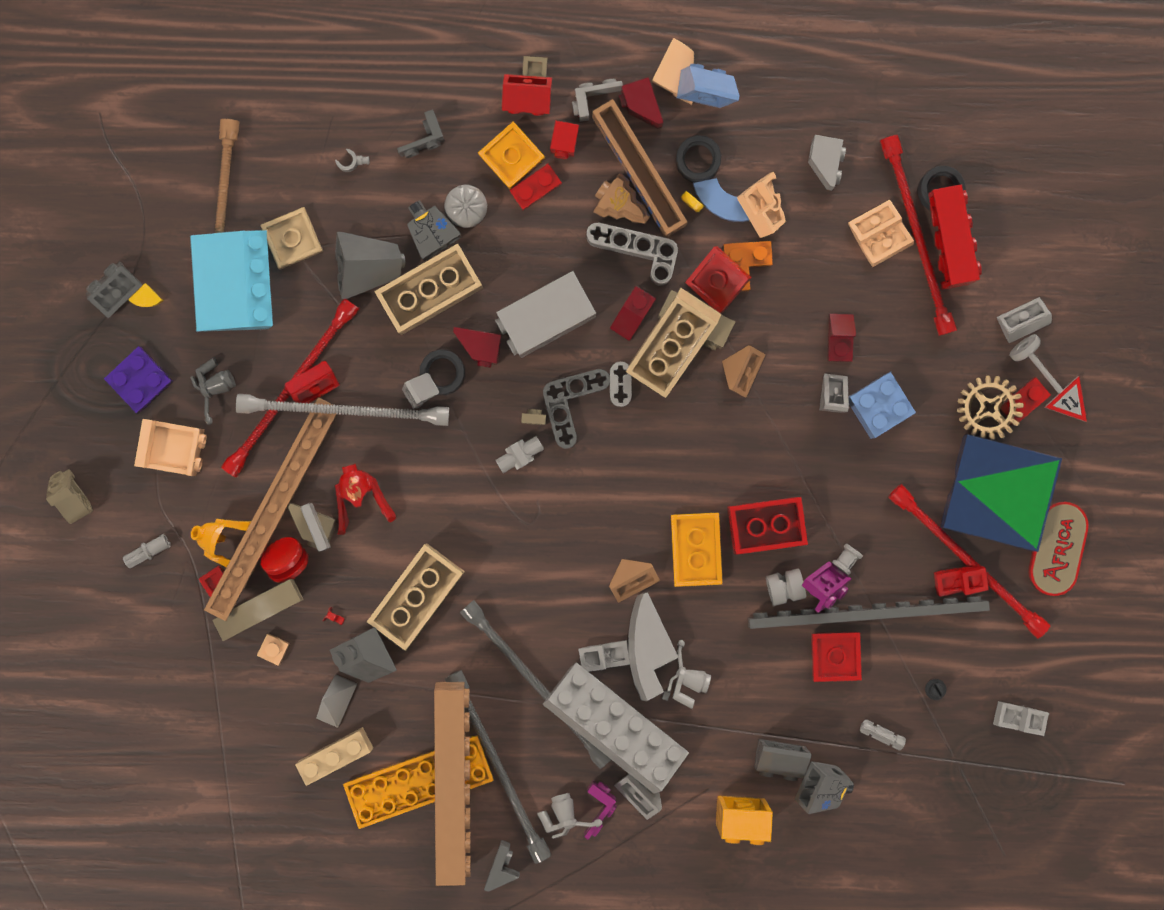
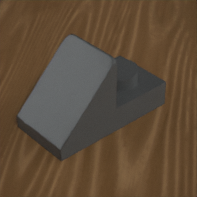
(499, 874)

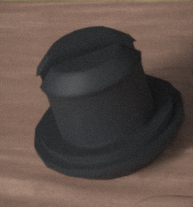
(935, 689)

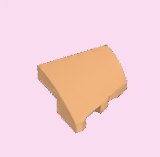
(676, 58)
(763, 206)

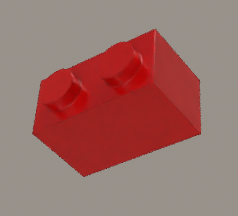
(526, 94)

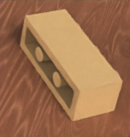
(334, 756)

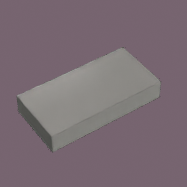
(315, 527)

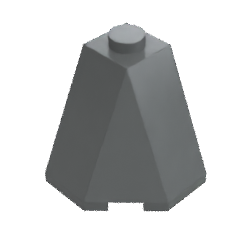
(365, 263)

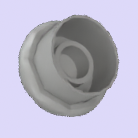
(465, 206)

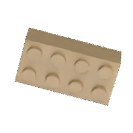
(429, 289)
(673, 342)
(415, 596)

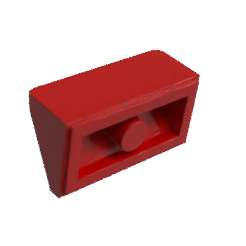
(312, 383)

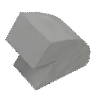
(647, 647)

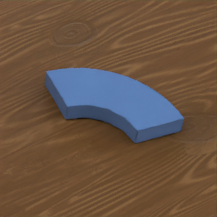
(719, 202)

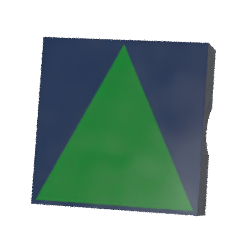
(1001, 492)

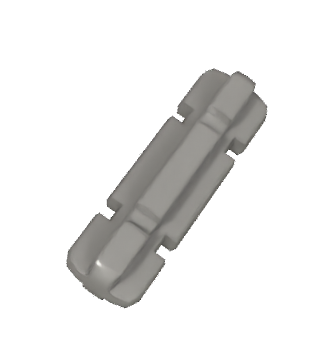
(882, 734)

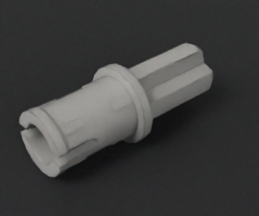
(146, 551)

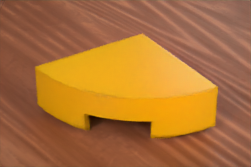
(145, 297)

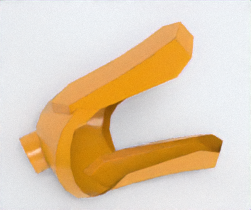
(210, 535)

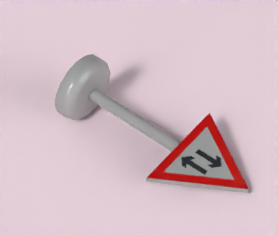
(1069, 399)

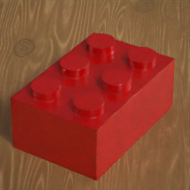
(767, 525)

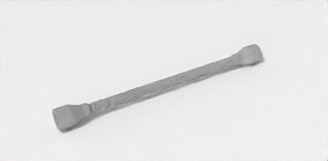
(249, 404)

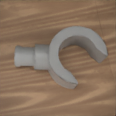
(357, 160)

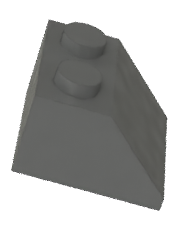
(363, 657)
(781, 759)

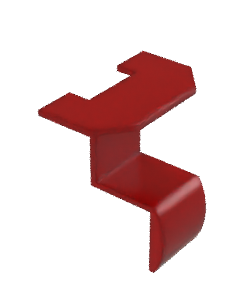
(335, 618)

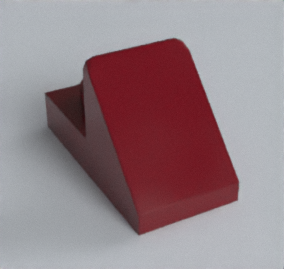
(841, 337)

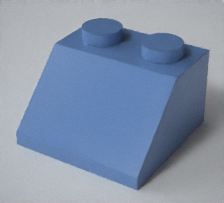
(707, 86)

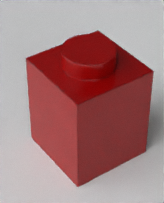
(564, 139)

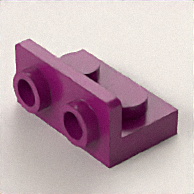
(827, 585)

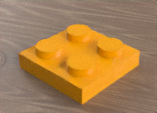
(511, 155)

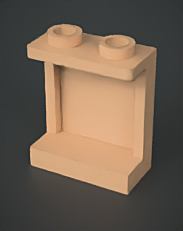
(170, 447)

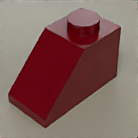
(641, 102)
(632, 313)
(480, 345)

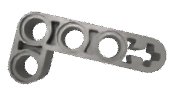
(630, 247)

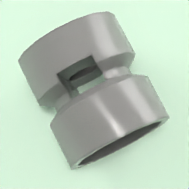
(785, 587)

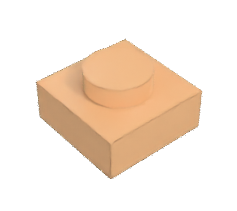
(273, 649)

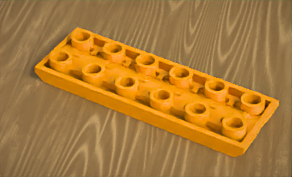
(406, 786)

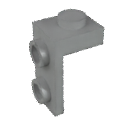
(587, 89)

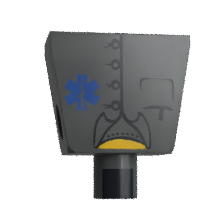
(431, 230)
(823, 788)

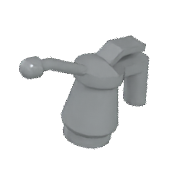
(693, 679)
(564, 811)

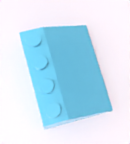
(231, 281)

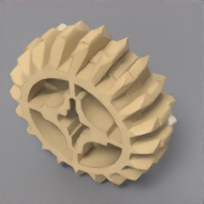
(999, 400)

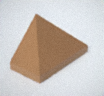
(742, 369)
(632, 578)

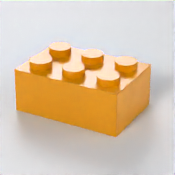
(744, 819)

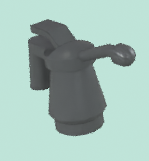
(219, 383)

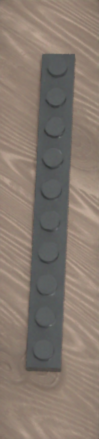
(878, 611)

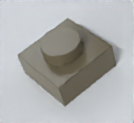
(535, 66)
(533, 417)

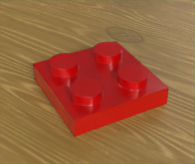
(718, 280)
(836, 656)

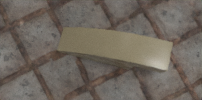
(259, 609)

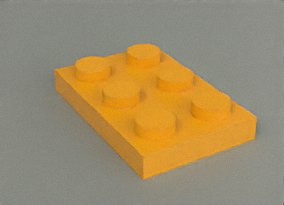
(696, 549)

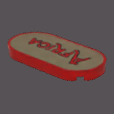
(1061, 550)

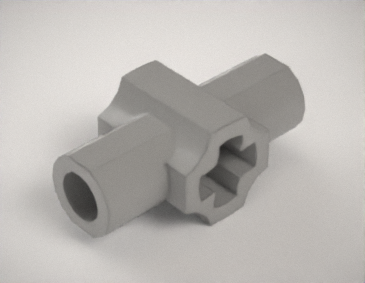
(519, 454)

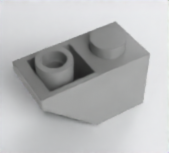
(825, 159)

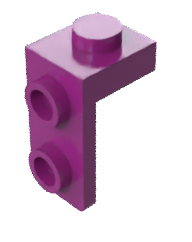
(601, 793)

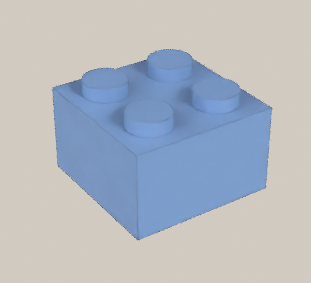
(880, 405)

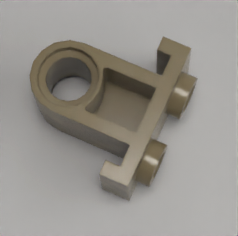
(67, 496)

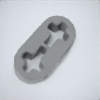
(614, 384)

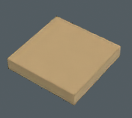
(292, 238)

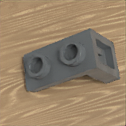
(431, 142)

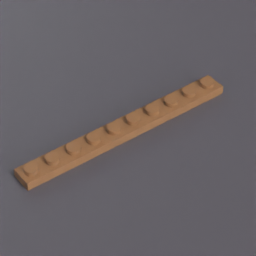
(269, 513)

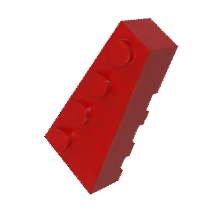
(954, 237)

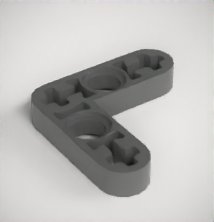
(561, 401)

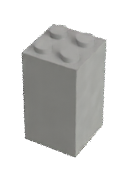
(545, 315)

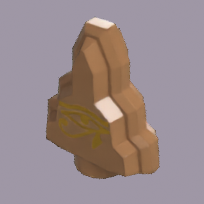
(620, 201)

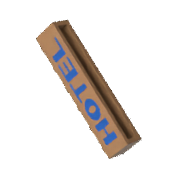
(639, 168)

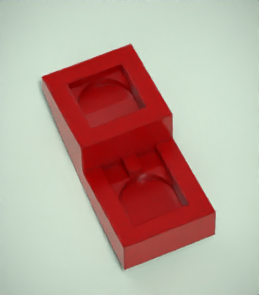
(963, 579)

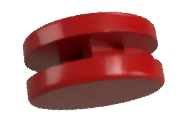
(284, 559)

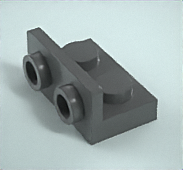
(112, 289)

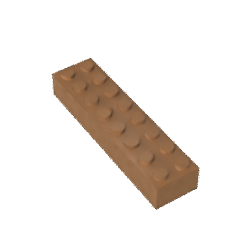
(451, 792)

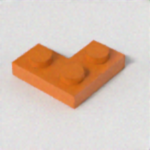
(749, 255)

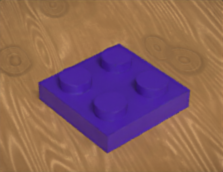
(138, 380)

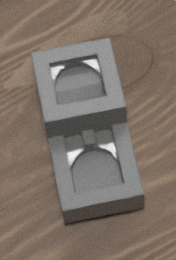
(604, 655)
(1021, 718)

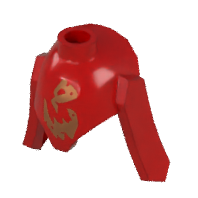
(353, 487)

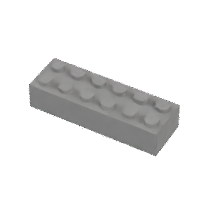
(615, 728)

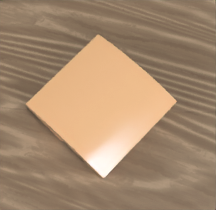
(881, 233)

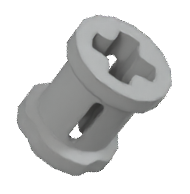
(847, 559)

